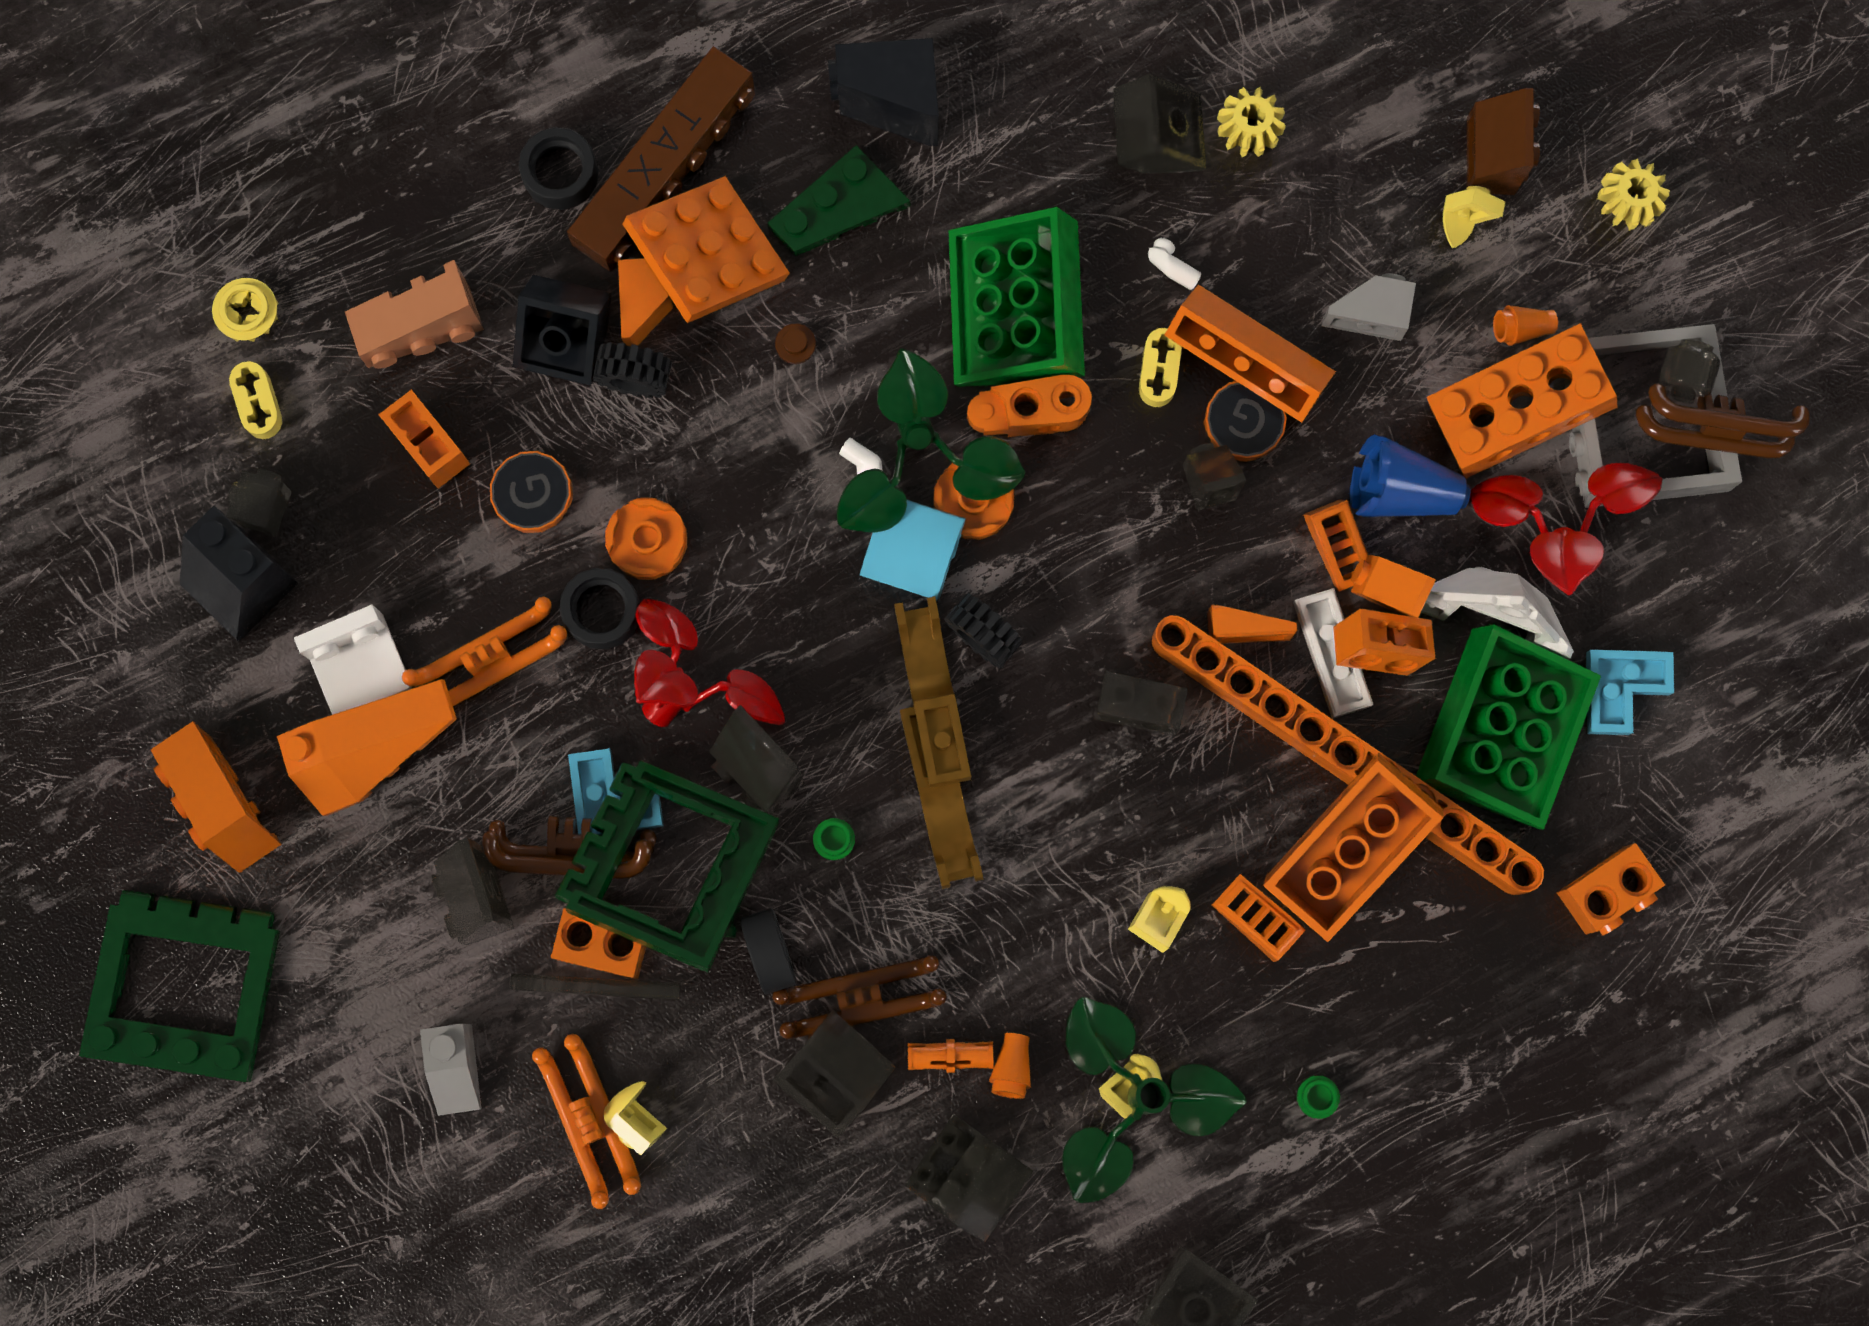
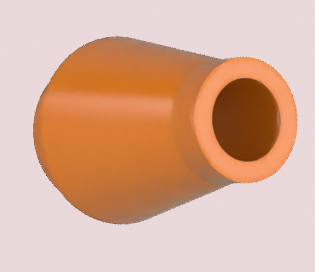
(1522, 324)
(1012, 1067)

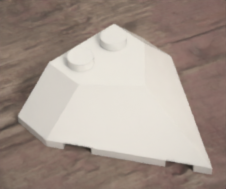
(1504, 598)

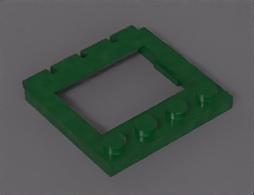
(721, 891)
(169, 1046)

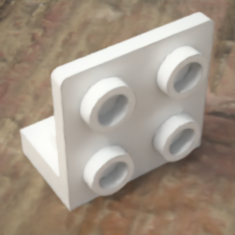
(354, 659)

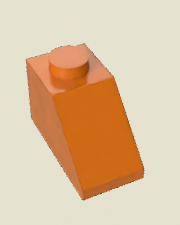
(641, 300)
(1391, 585)

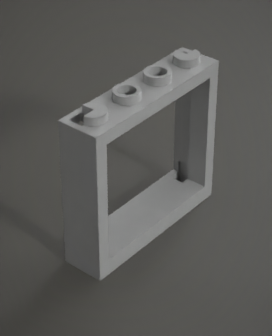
(1584, 441)

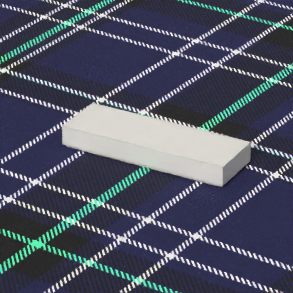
(1342, 686)

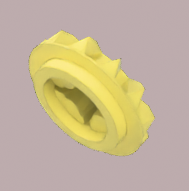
(238, 294)

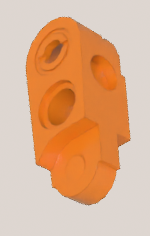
(995, 411)

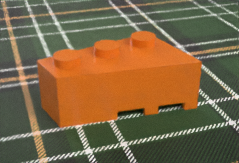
(211, 798)

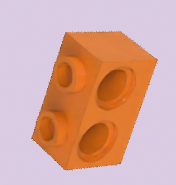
(424, 439)
(1384, 642)
(1607, 882)
(598, 952)

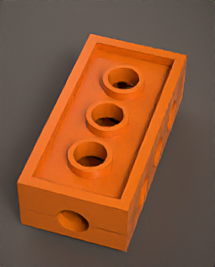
(1523, 374)

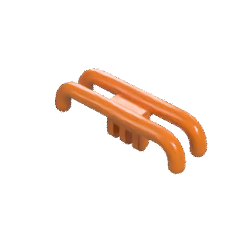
(488, 656)
(585, 1120)

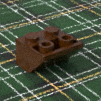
(1502, 141)

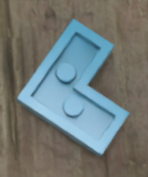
(1621, 678)
(591, 779)

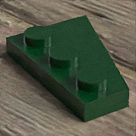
(841, 199)

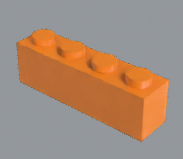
(1249, 353)

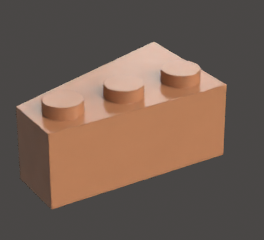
(415, 319)

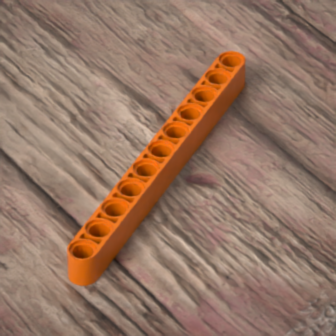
(1323, 751)

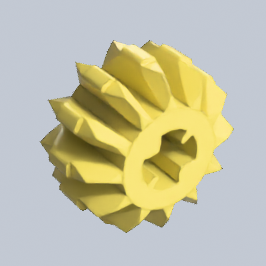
(1266, 125)
(1630, 208)

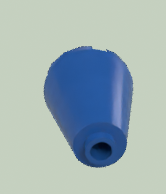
(1404, 483)

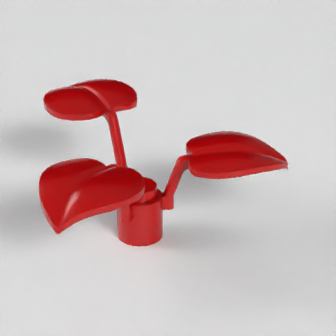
(1565, 555)
(669, 690)

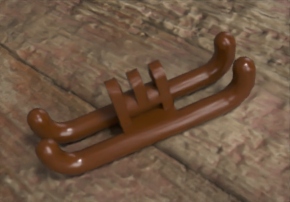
(1721, 425)
(560, 850)
(861, 996)

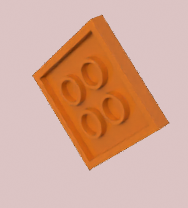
(705, 249)

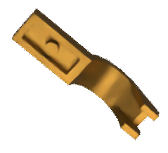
(933, 695)
(943, 815)

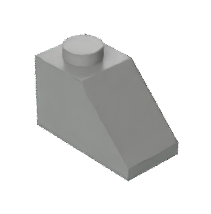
(1375, 308)
(451, 1068)

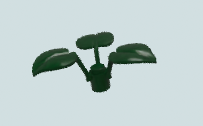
(908, 397)
(1200, 1099)

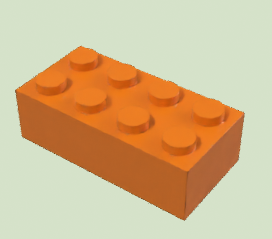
(1353, 847)

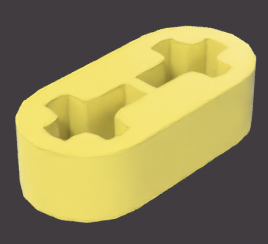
(1150, 366)
(264, 397)

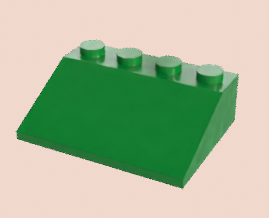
(1016, 299)
(1508, 726)

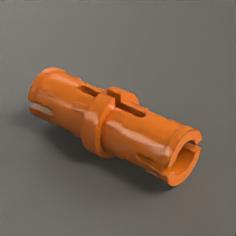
(950, 1055)

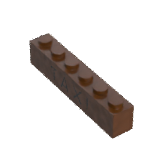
(663, 156)

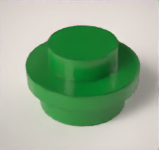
(834, 839)
(1318, 1097)

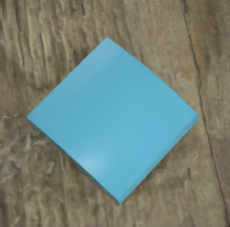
(915, 550)

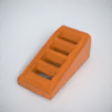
(1319, 534)
(1241, 626)
(1275, 951)

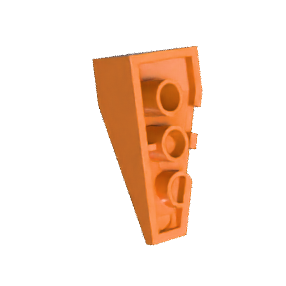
(352, 751)

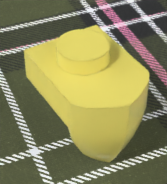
(1466, 209)
(1161, 916)
(1117, 1087)
(632, 1121)

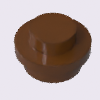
(795, 343)

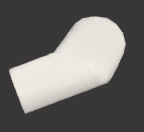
(1171, 266)
(860, 456)

